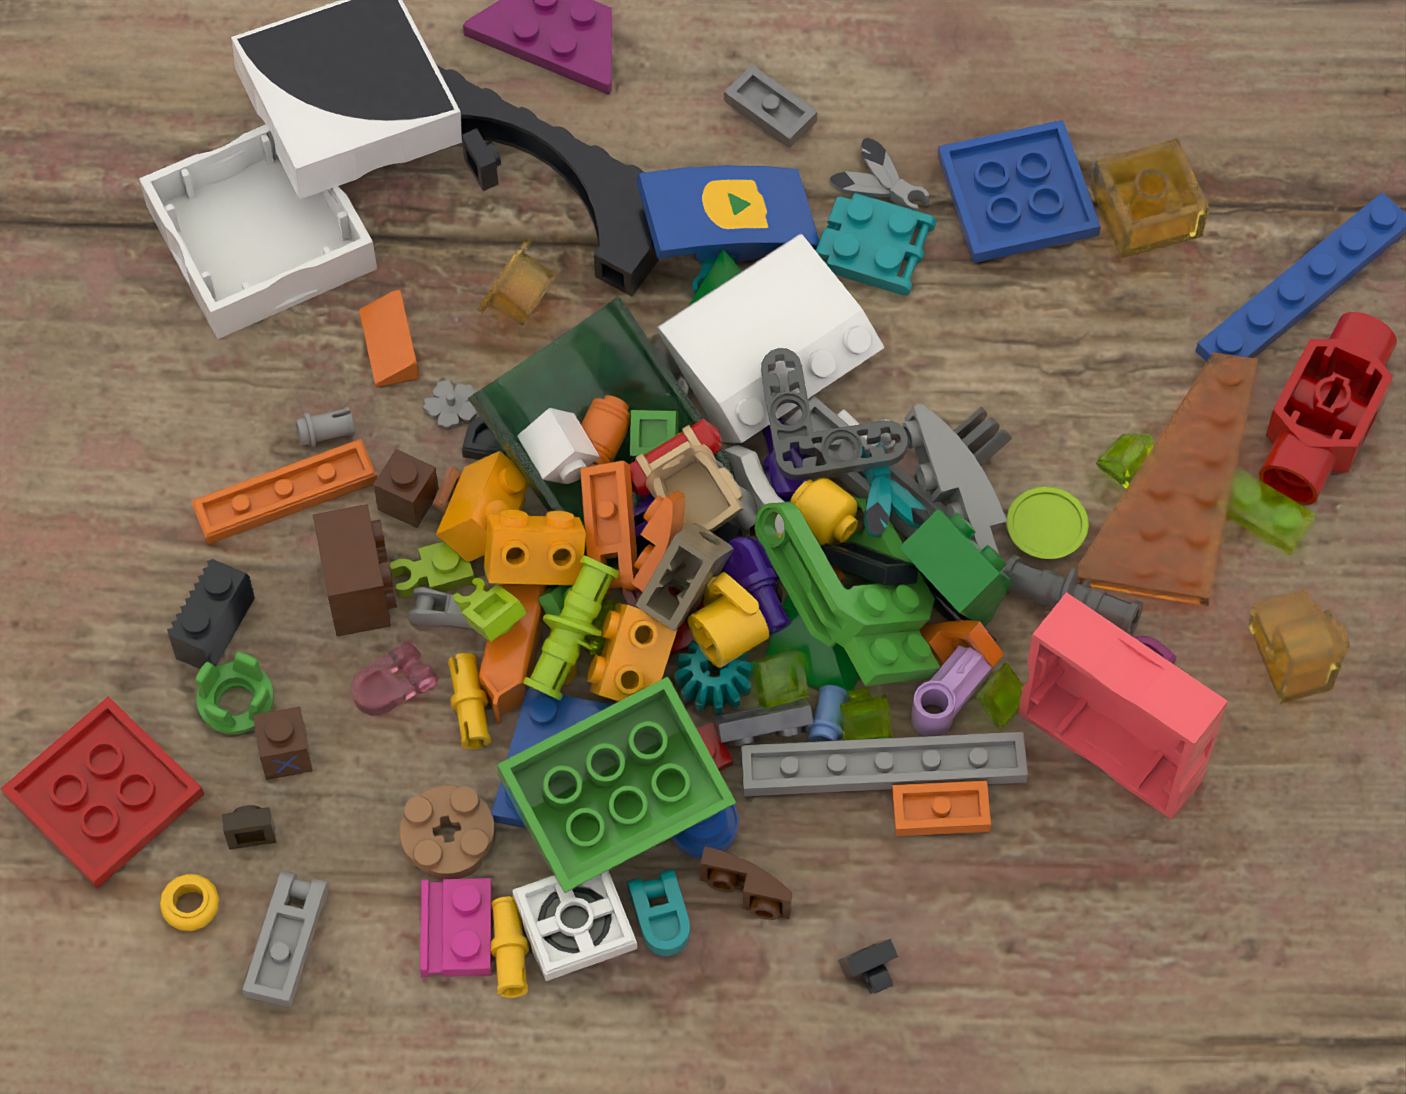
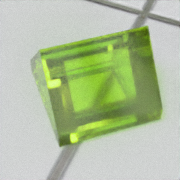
(1125, 457)

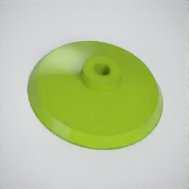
(1047, 522)

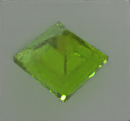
(1001, 696)

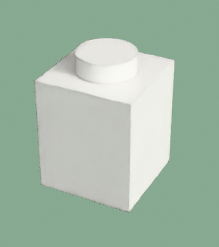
(558, 446)

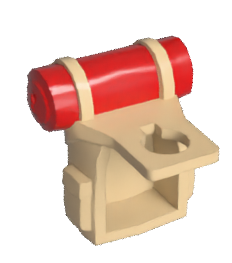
(690, 466)

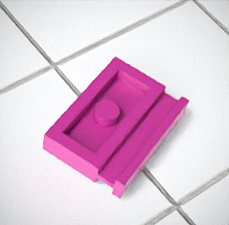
(456, 927)

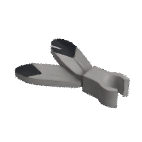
(882, 181)

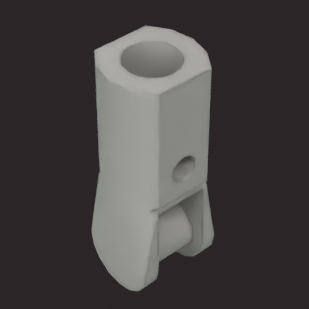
(425, 616)

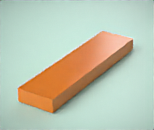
(284, 491)

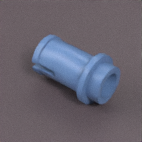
(827, 715)

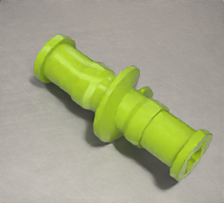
(571, 627)

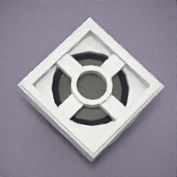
(573, 926)

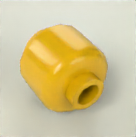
(827, 510)

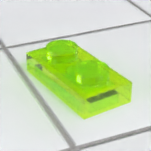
(1268, 513)

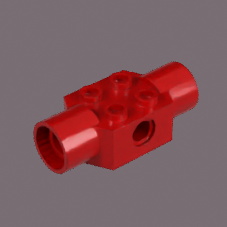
(1328, 406)

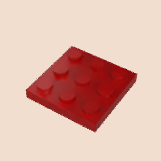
(102, 792)

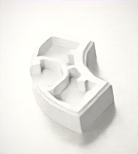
(752, 477)

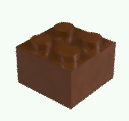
(355, 569)

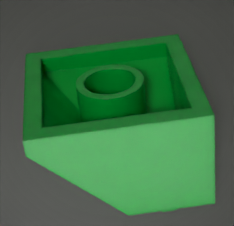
(821, 663)

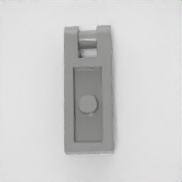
(285, 940)

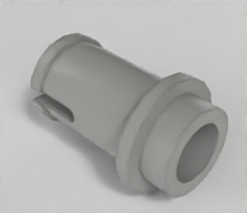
(324, 426)

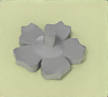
(450, 404)

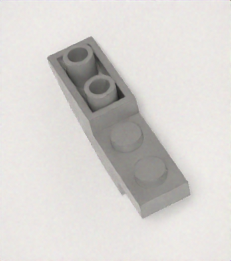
(953, 473)

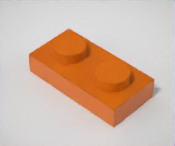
(941, 808)

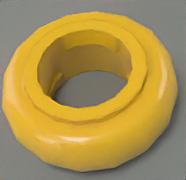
(183, 885)

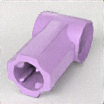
(950, 690)

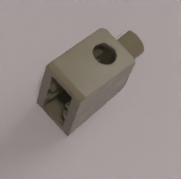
(687, 564)

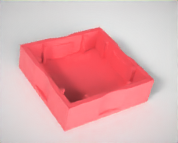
(1120, 705)

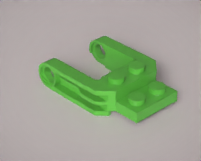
(870, 621)

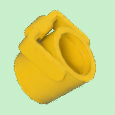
(728, 622)

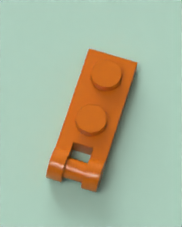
(610, 519)

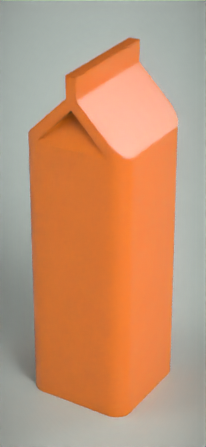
(513, 654)

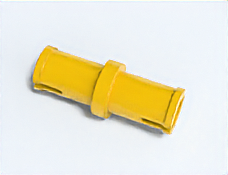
(469, 701)
(509, 948)

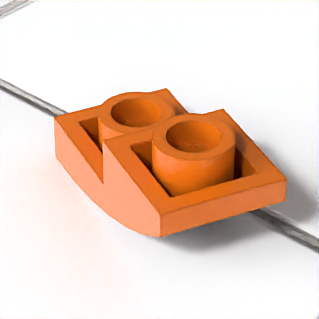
(664, 520)

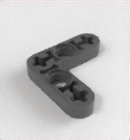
(802, 435)

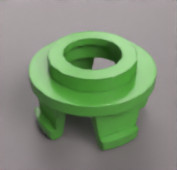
(217, 680)

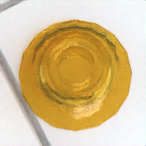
(519, 286)

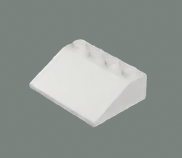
(774, 304)

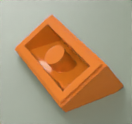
(389, 340)

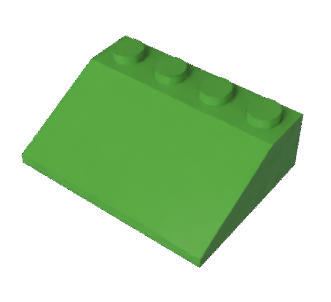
(615, 785)

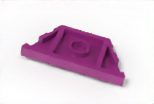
(553, 34)

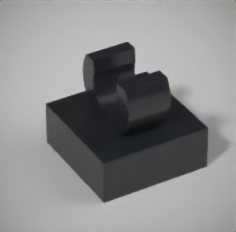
(870, 963)

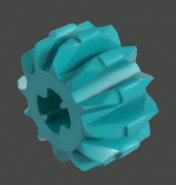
(707, 690)

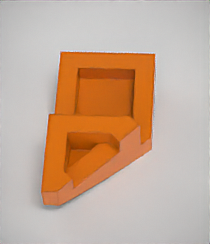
(947, 636)

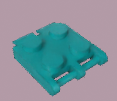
(871, 240)

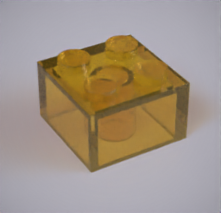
(1149, 198)

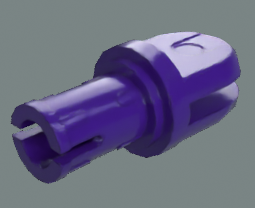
(754, 572)

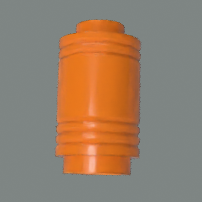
(606, 426)

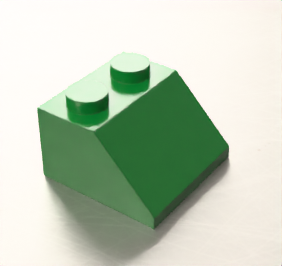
(958, 566)

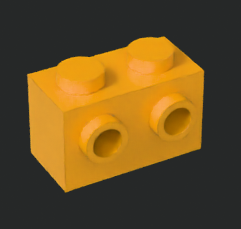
(481, 491)
(533, 548)
(632, 653)

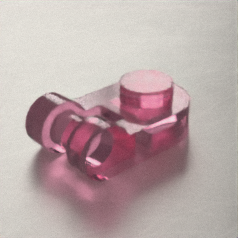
(379, 691)

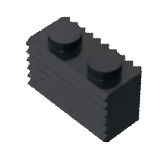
(211, 614)

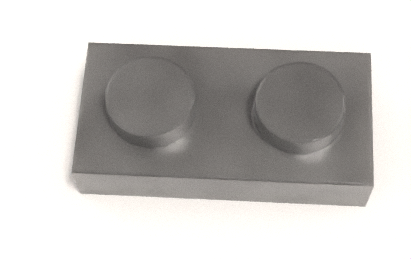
(770, 106)
(744, 725)

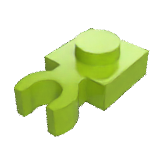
(437, 567)
(490, 611)

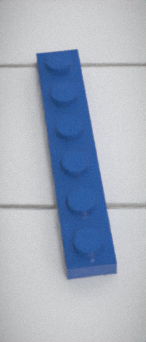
(1308, 281)

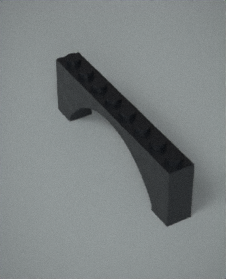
(602, 183)

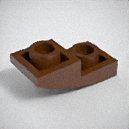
(761, 891)

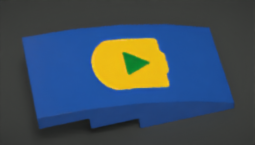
(725, 208)

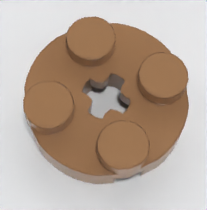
(444, 805)

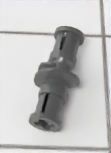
(1049, 587)

